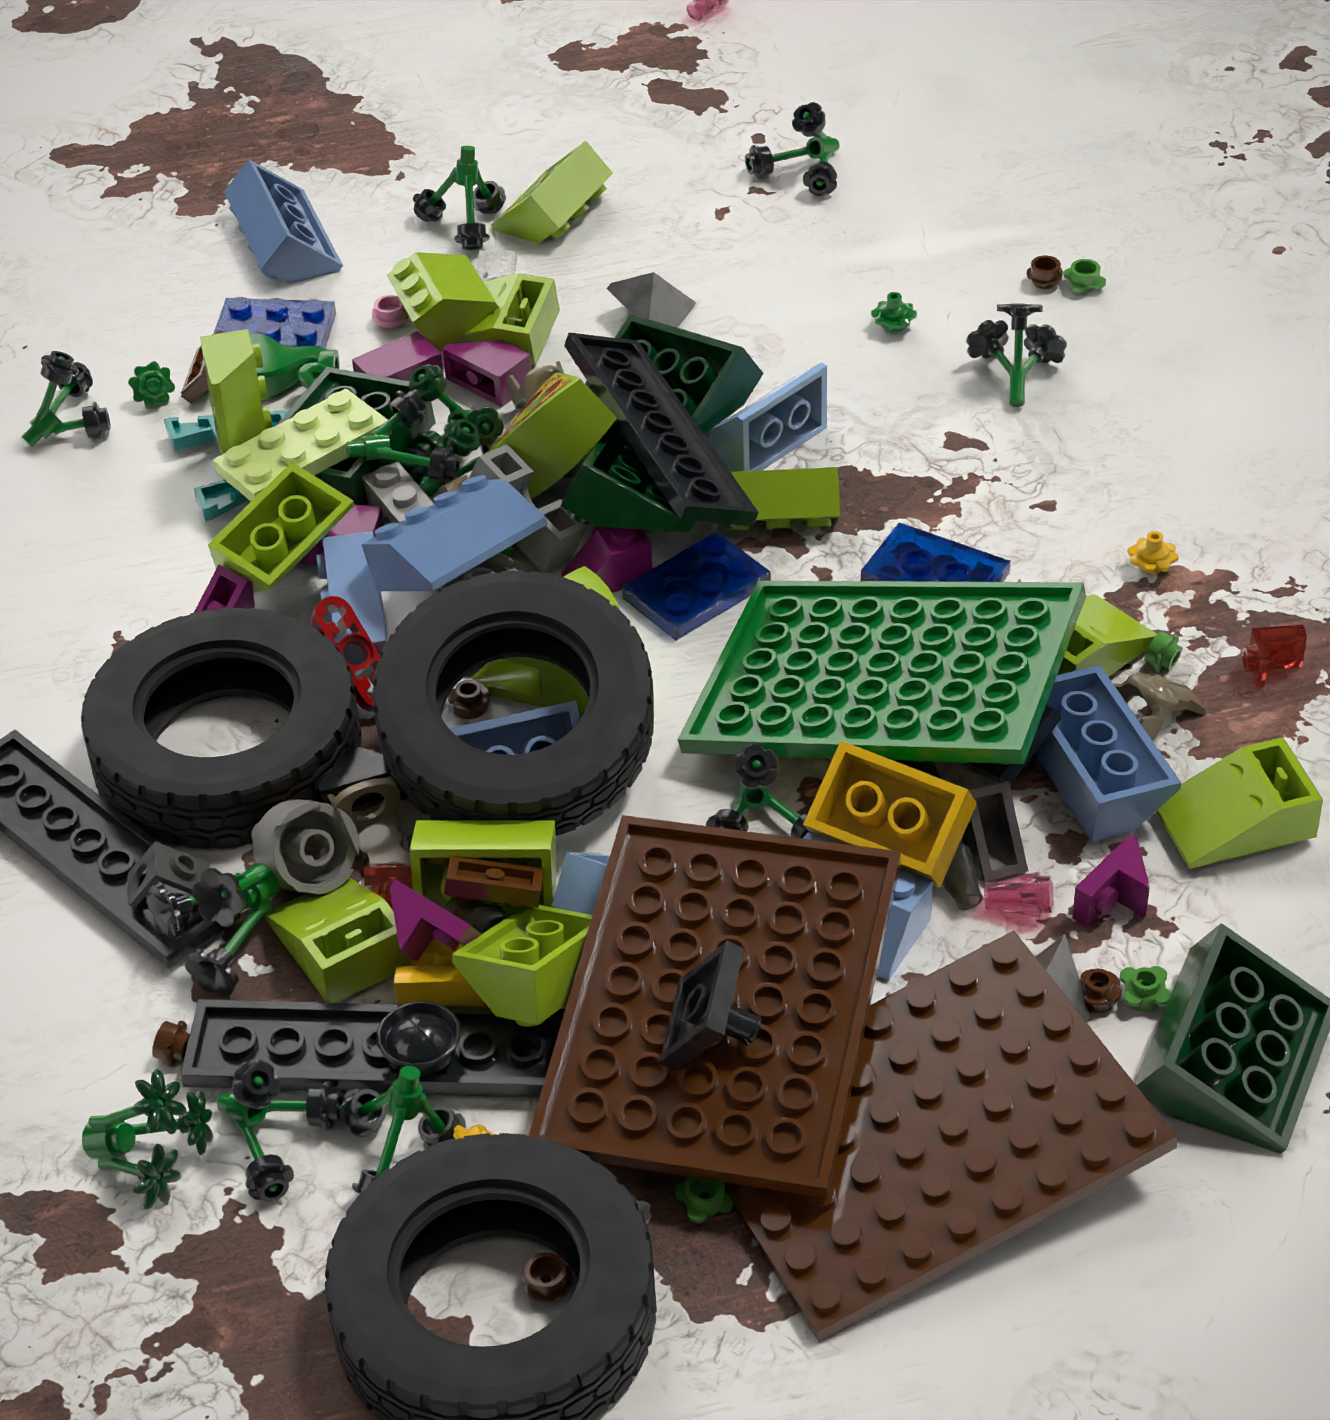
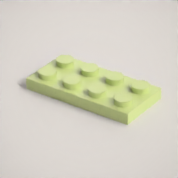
(309, 439)

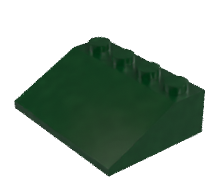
(703, 372)
(378, 394)
(619, 491)
(1236, 1043)

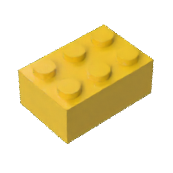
(891, 807)

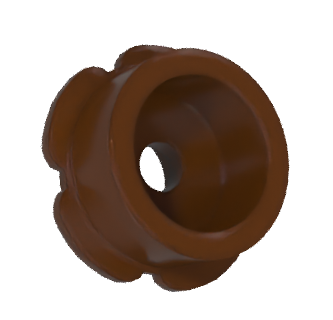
(1045, 271)
(469, 699)
(1100, 989)
(171, 1042)
(546, 1266)

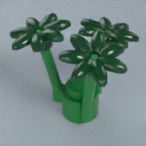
(111, 1137)

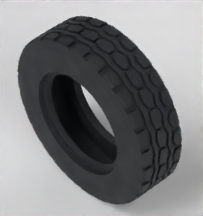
(497, 620)
(206, 658)
(479, 1191)

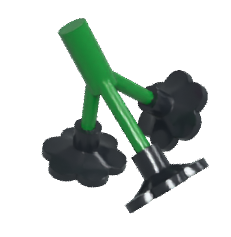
(1041, 342)

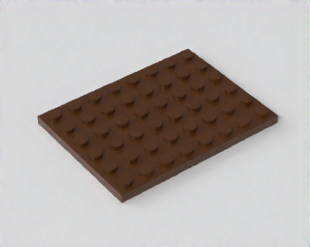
(809, 967)
(963, 1126)

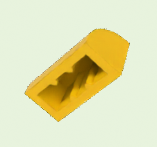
(434, 984)

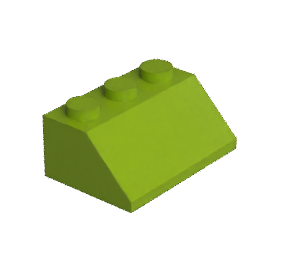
(556, 196)
(441, 295)
(235, 387)
(791, 496)
(279, 527)
(502, 841)
(526, 962)

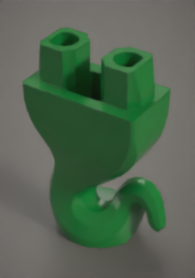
(289, 364)

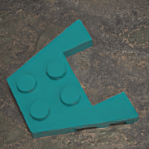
(219, 496)

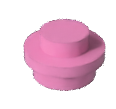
(389, 312)

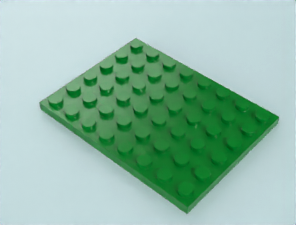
(888, 669)

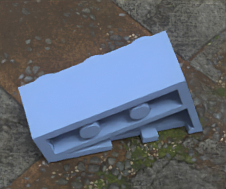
(351, 579)

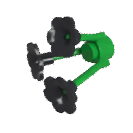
(221, 900)

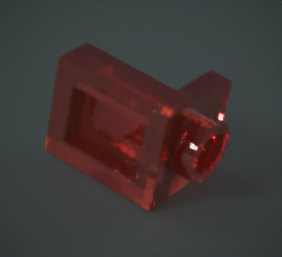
(1274, 649)
(382, 875)

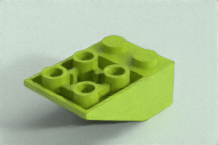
(524, 313)
(1104, 638)
(1243, 805)
(340, 939)

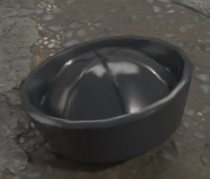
(419, 1036)

